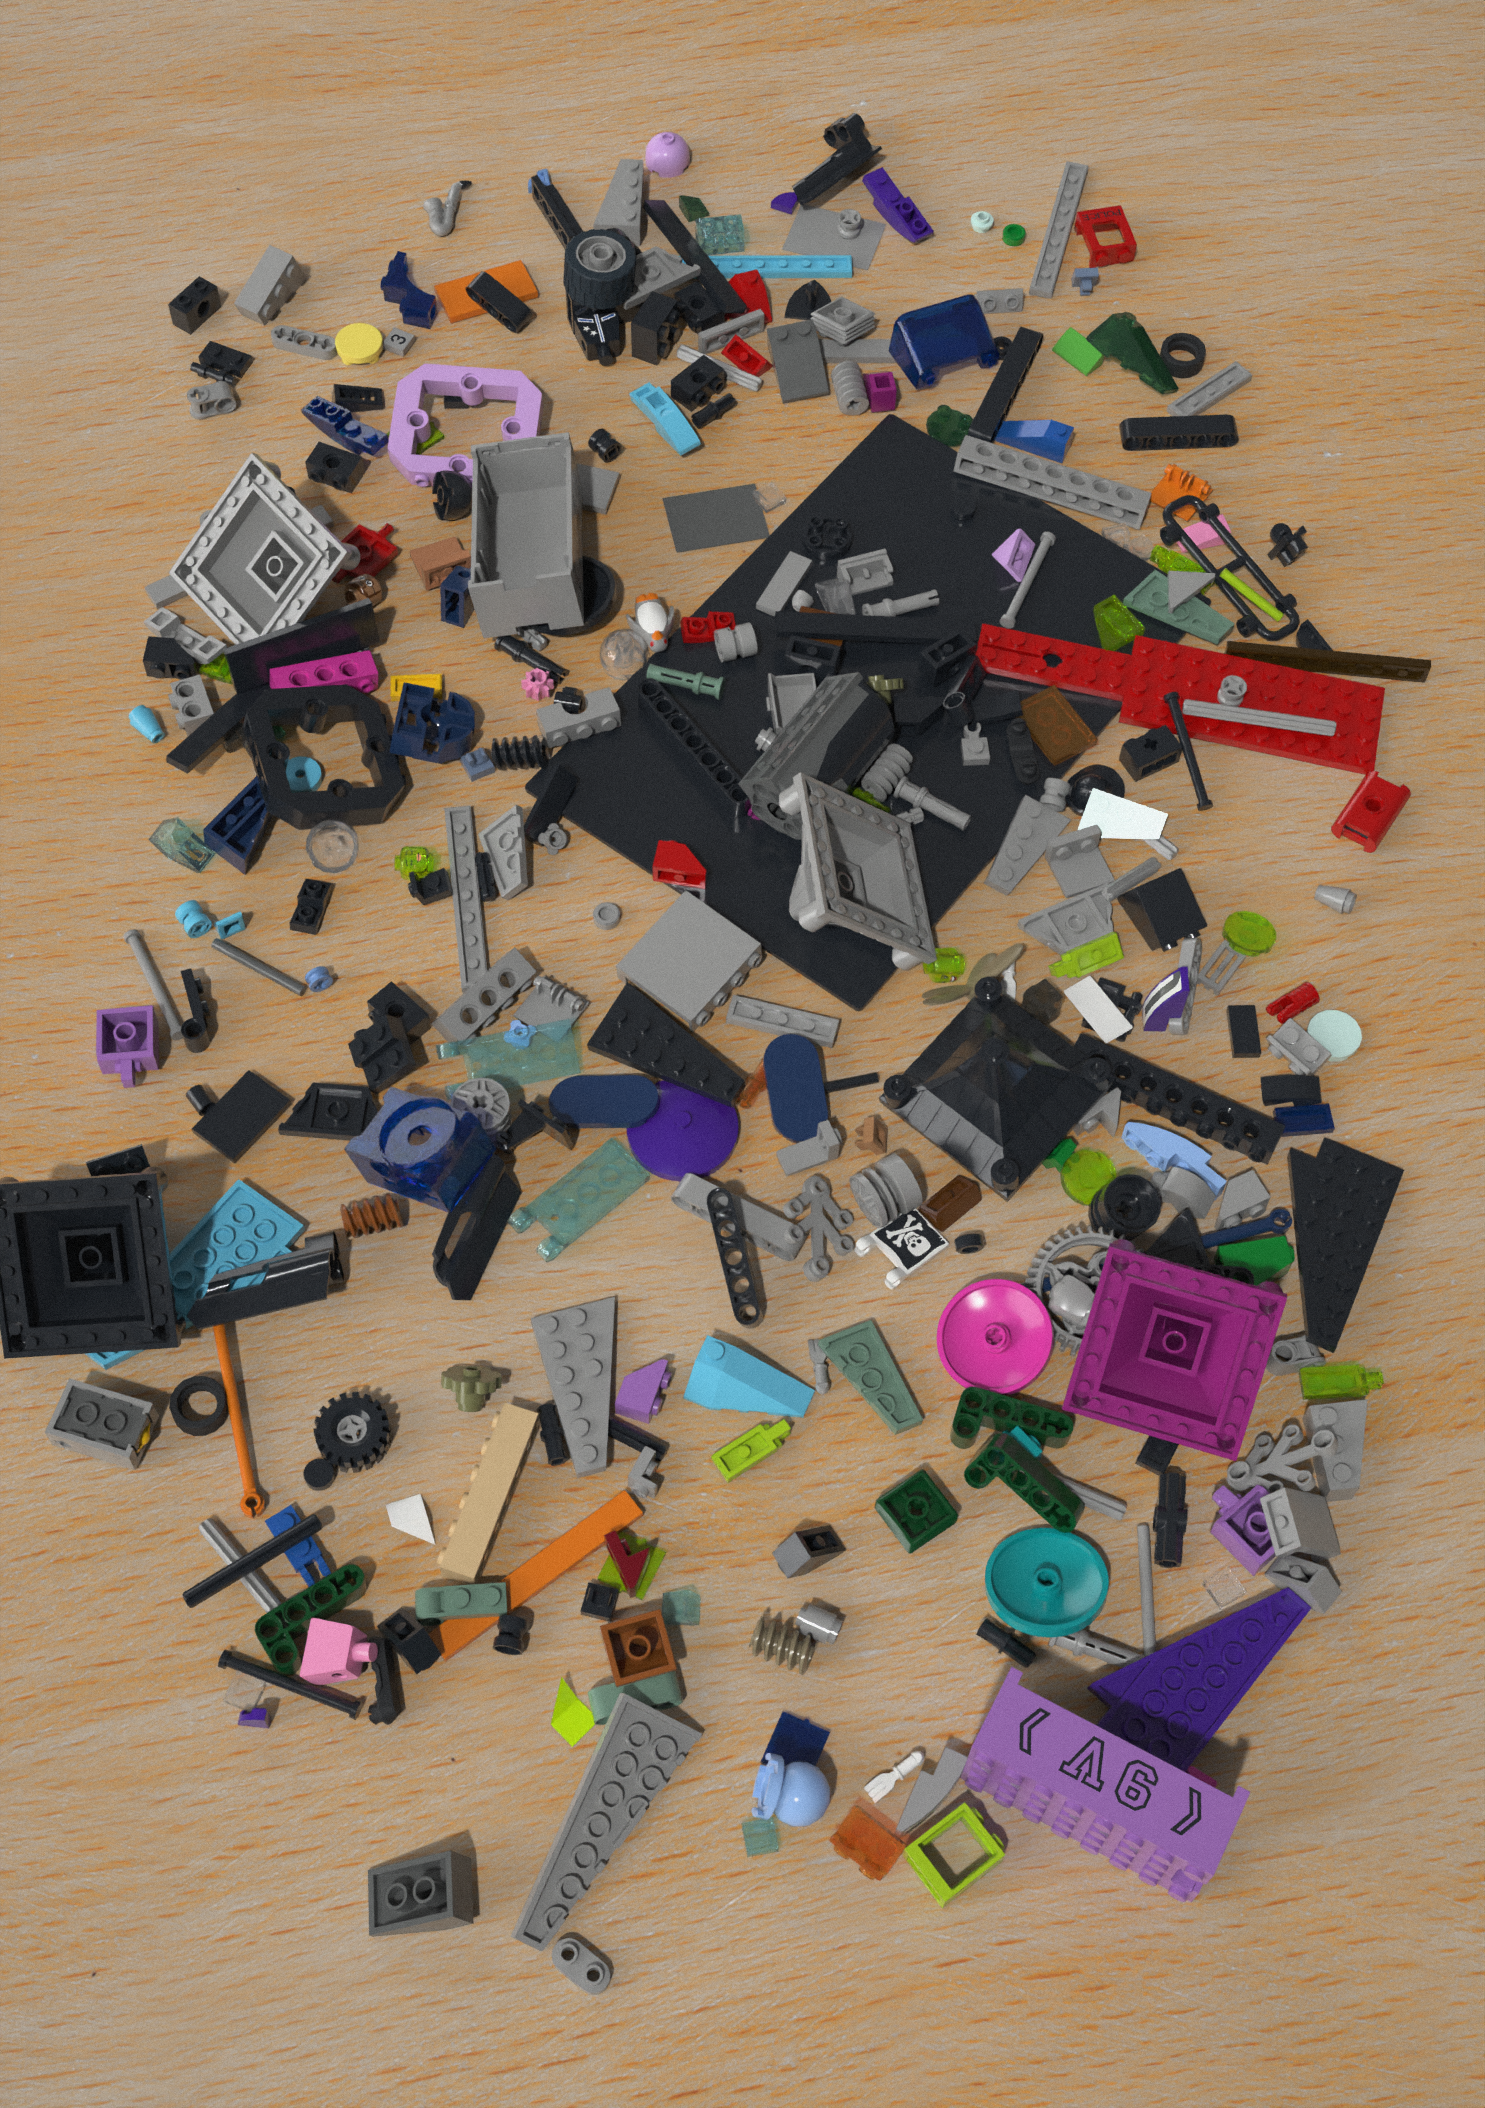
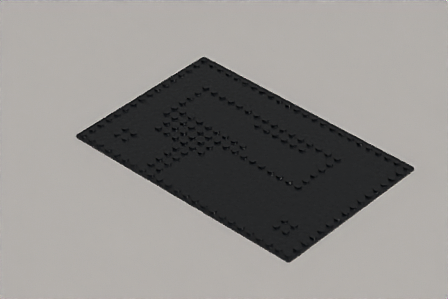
(896, 499)

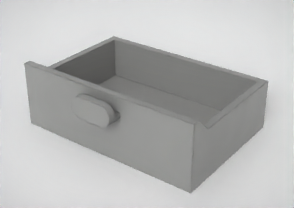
(787, 696)

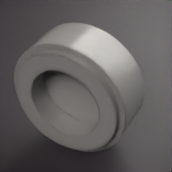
(606, 916)

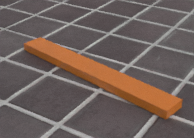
(542, 1570)

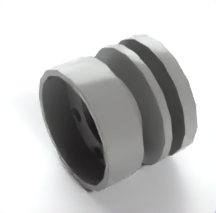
(487, 1102)
(886, 1190)

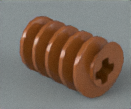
(370, 1215)

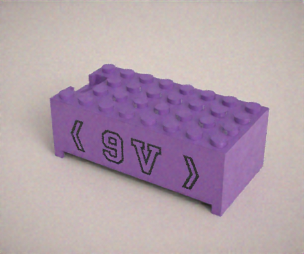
(1101, 1791)

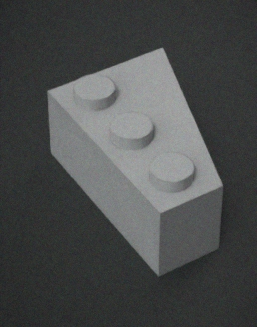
(270, 285)
(1340, 1474)

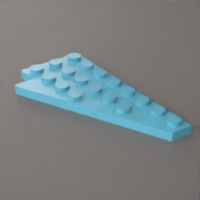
(231, 1235)

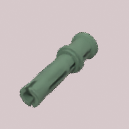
(699, 680)

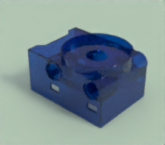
(439, 1166)

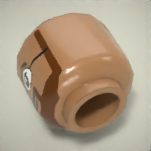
(363, 587)

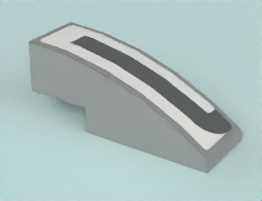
(931, 1791)

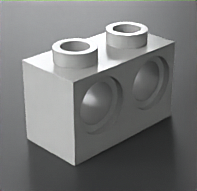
(192, 703)

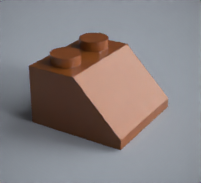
(637, 1648)

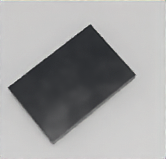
(241, 1116)

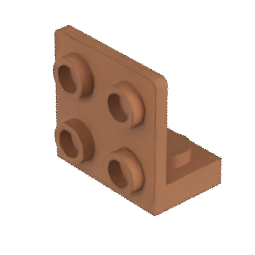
(438, 560)

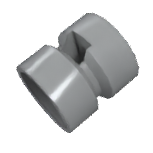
(735, 642)

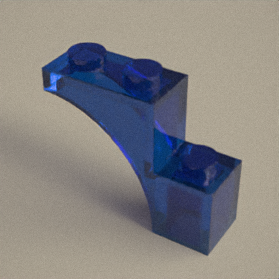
(415, 305)

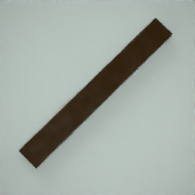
(1334, 661)

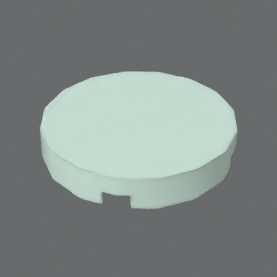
(1336, 1033)

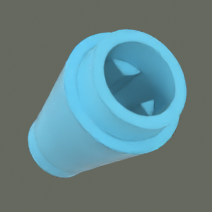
(146, 723)

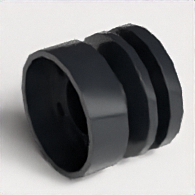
(1132, 1197)

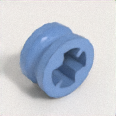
(318, 979)

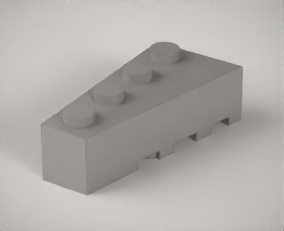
(624, 201)

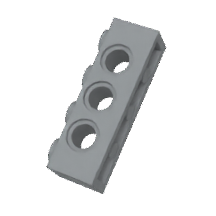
(514, 968)

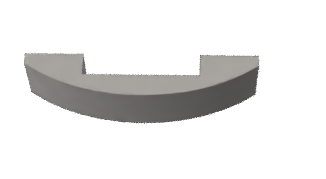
(168, 625)

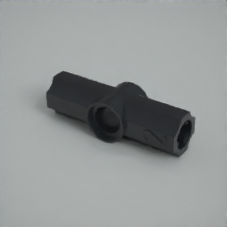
(1170, 1520)

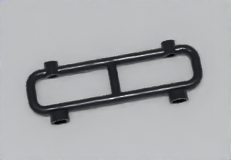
(1249, 622)

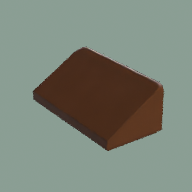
(951, 1202)

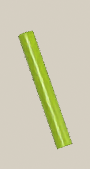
(1251, 594)

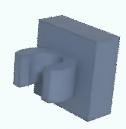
(1085, 279)
(477, 764)

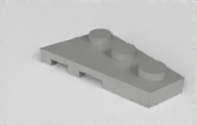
(506, 846)

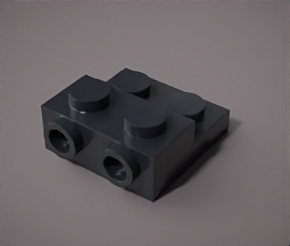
(382, 1052)

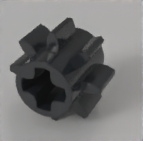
(570, 700)

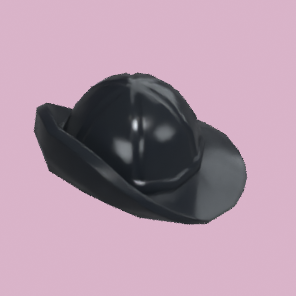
(1090, 777)

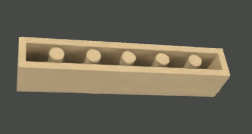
(489, 1494)

